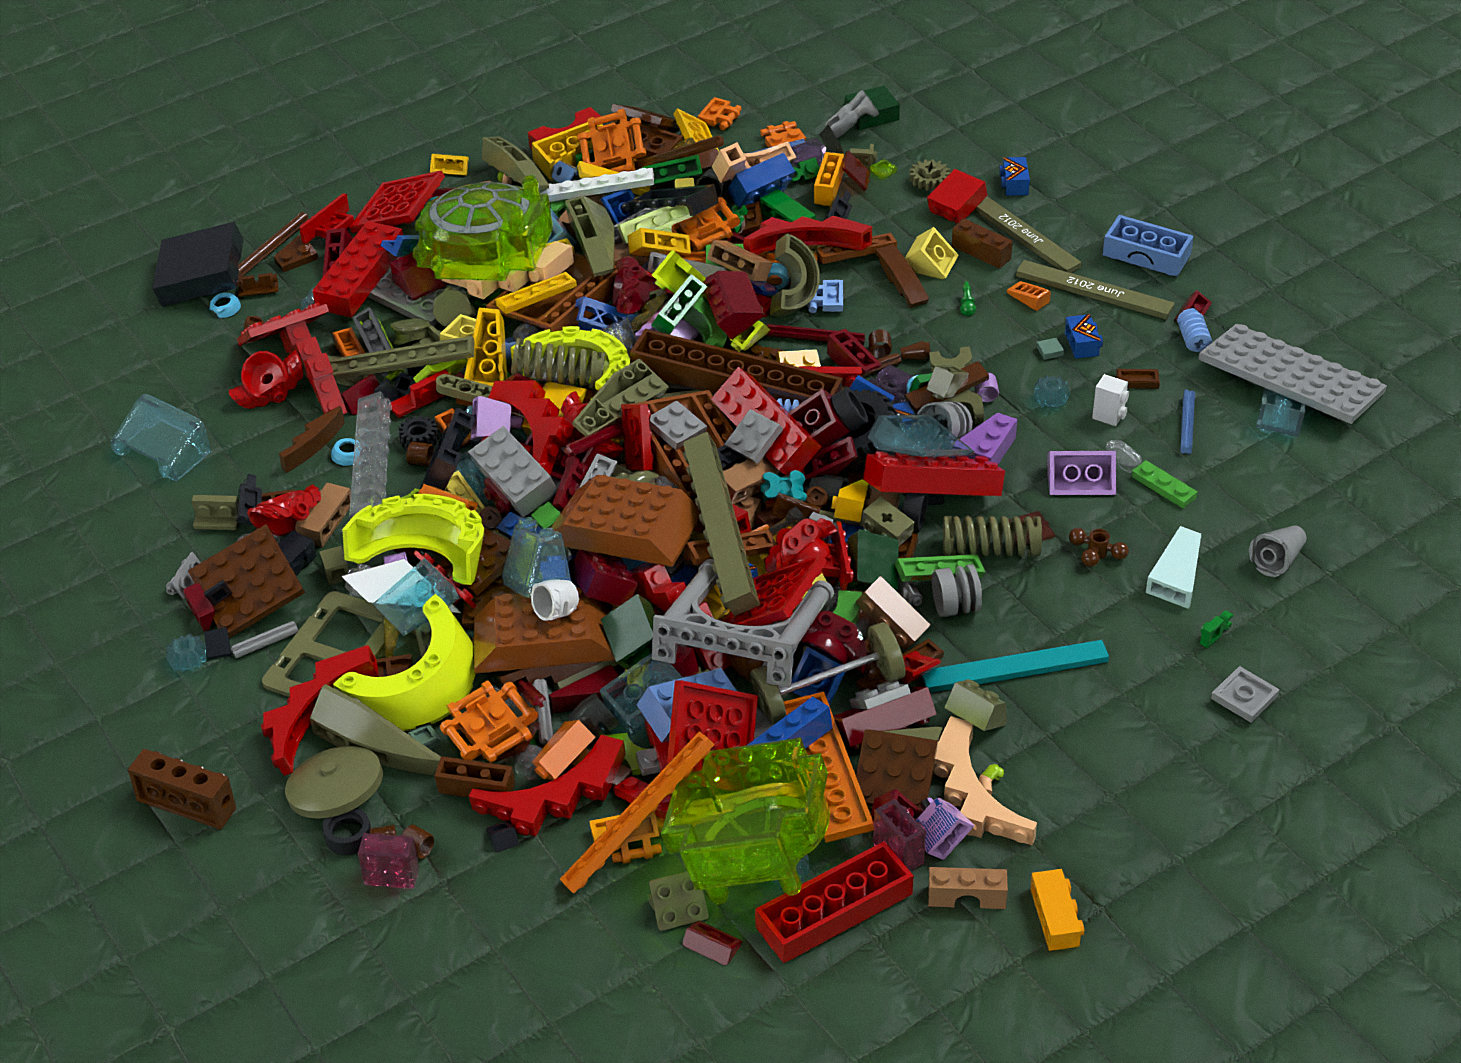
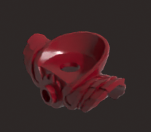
(628, 291)
(836, 638)

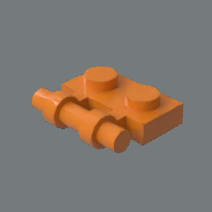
(715, 111)
(787, 130)
(646, 831)

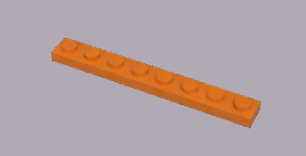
(636, 812)

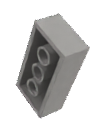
(513, 471)

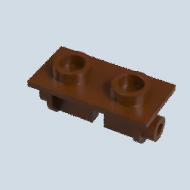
(266, 284)

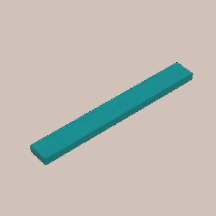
(1017, 665)

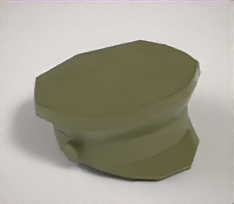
(450, 305)
(409, 330)

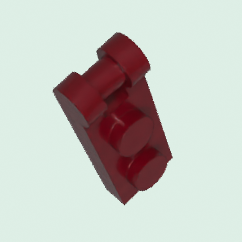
(570, 482)

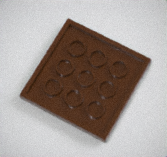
(256, 576)

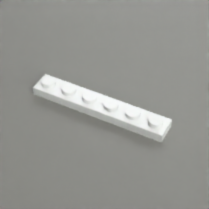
(601, 184)

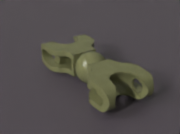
(969, 399)

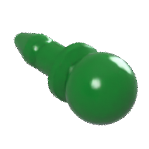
(968, 307)

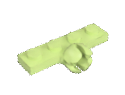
(658, 219)

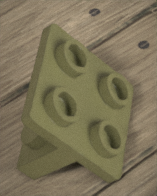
(676, 901)

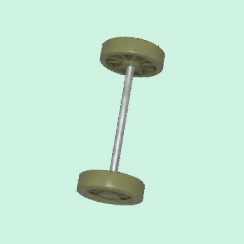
(884, 651)

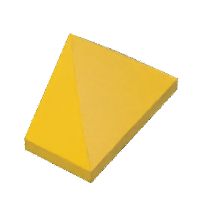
(449, 164)

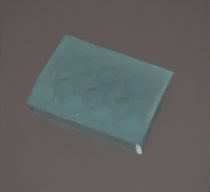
(916, 436)

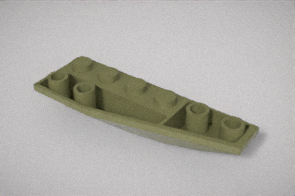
(510, 160)
(594, 233)
(627, 386)
(352, 723)

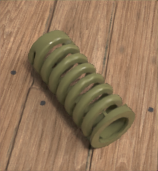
(522, 358)
(953, 525)

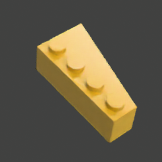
(559, 147)
(489, 349)

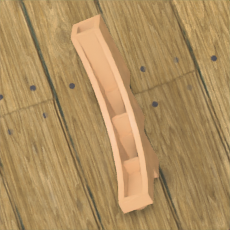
(733, 160)
(552, 262)
(967, 792)

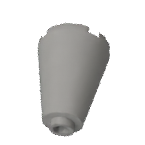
(1277, 549)

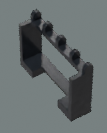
(693, 197)
(446, 452)

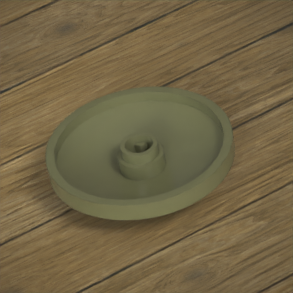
(333, 782)

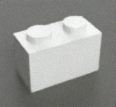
(1110, 400)

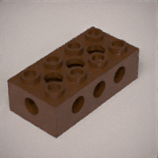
(655, 139)
(182, 788)

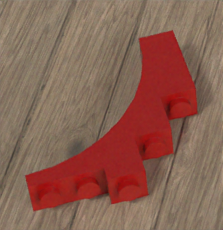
(830, 232)
(315, 365)
(547, 428)
(658, 588)
(289, 723)
(558, 797)

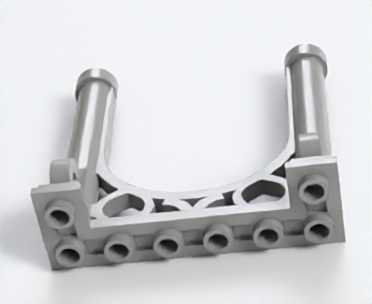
(754, 642)

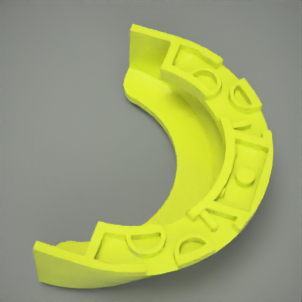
(674, 273)
(594, 340)
(418, 522)
(429, 685)

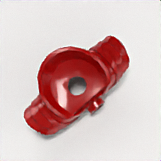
(267, 379)
(571, 409)
(285, 510)
(799, 543)

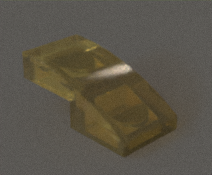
(648, 310)

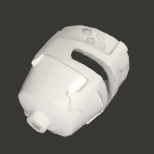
(554, 599)

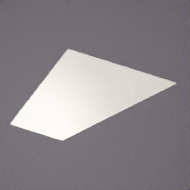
(376, 581)

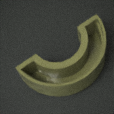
(803, 275)

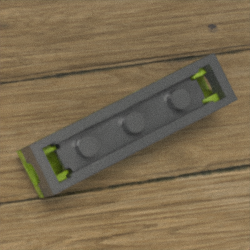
(374, 336)

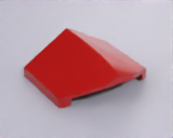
(917, 666)

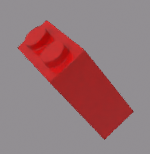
(957, 196)

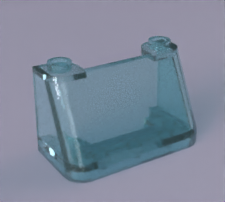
(163, 434)
(534, 557)

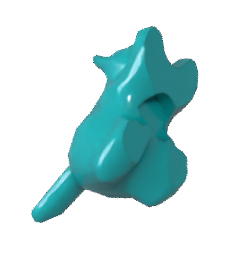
(790, 485)

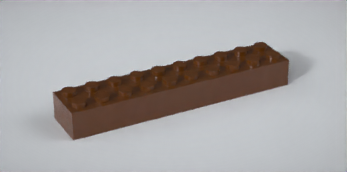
(710, 366)

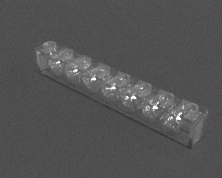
(370, 452)

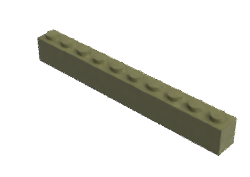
(721, 525)

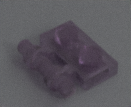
(809, 150)
(893, 381)

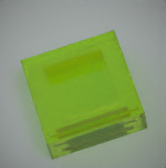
(883, 169)

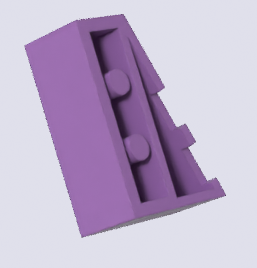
(992, 437)

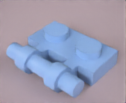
(832, 297)

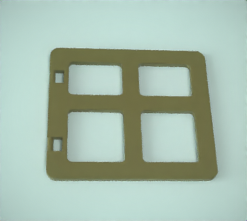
(304, 644)

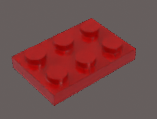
(637, 436)

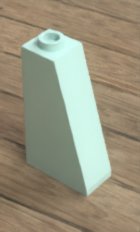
(1175, 570)

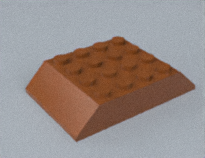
(560, 309)
(671, 462)
(628, 520)
(514, 637)

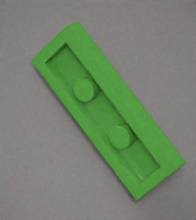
(1164, 484)

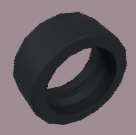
(849, 409)
(915, 508)
(349, 845)

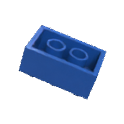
(761, 180)

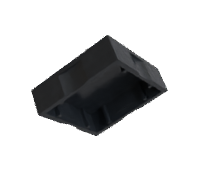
(198, 264)

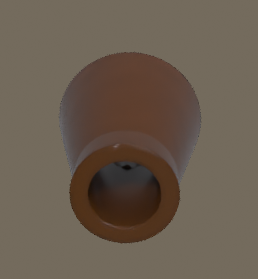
(916, 351)

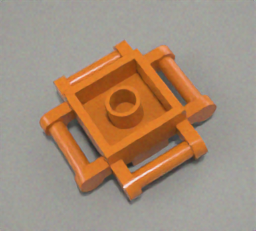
(613, 142)
(708, 226)
(488, 722)

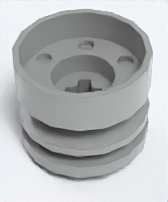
(951, 415)
(958, 590)

